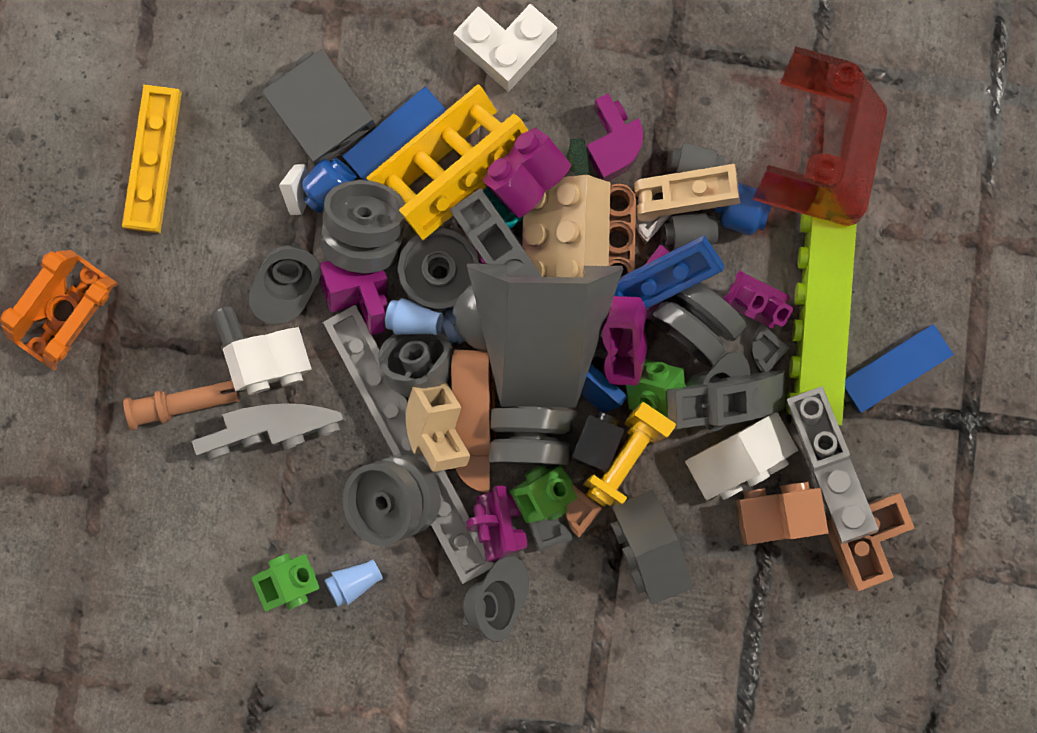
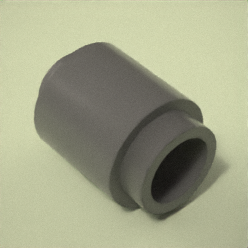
(694, 157)
(688, 227)

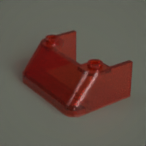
(831, 185)

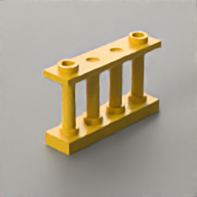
(451, 186)
(645, 426)

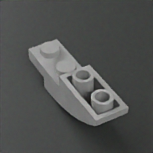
(283, 422)
(832, 465)

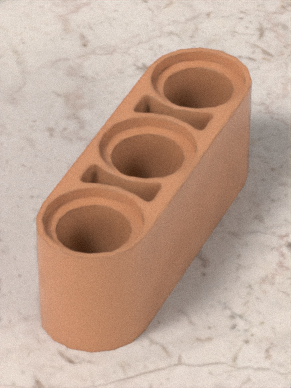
(623, 222)
(475, 391)

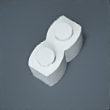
(267, 360)

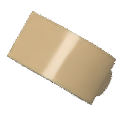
(431, 427)

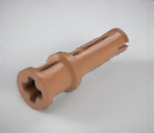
(163, 406)

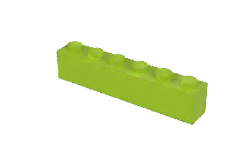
(824, 310)

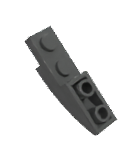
(492, 235)
(728, 401)

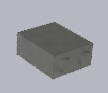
(318, 107)

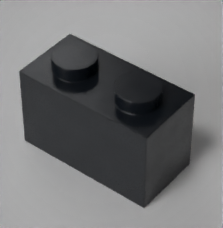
(597, 442)

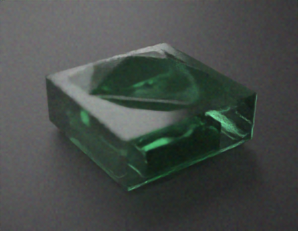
(577, 157)

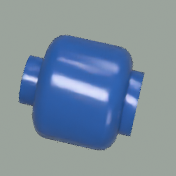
(322, 179)
(747, 215)

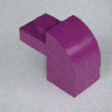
(620, 147)
(348, 288)

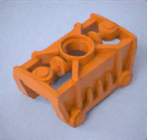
(42, 298)

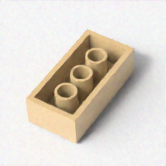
(569, 227)

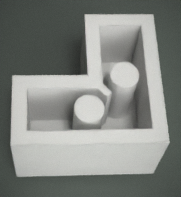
(508, 52)
(742, 457)

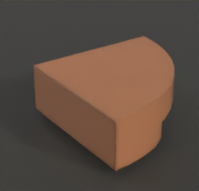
(476, 473)
(581, 512)

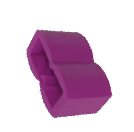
(526, 172)
(625, 340)

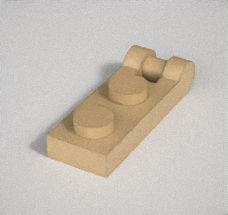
(687, 192)

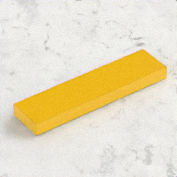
(151, 159)

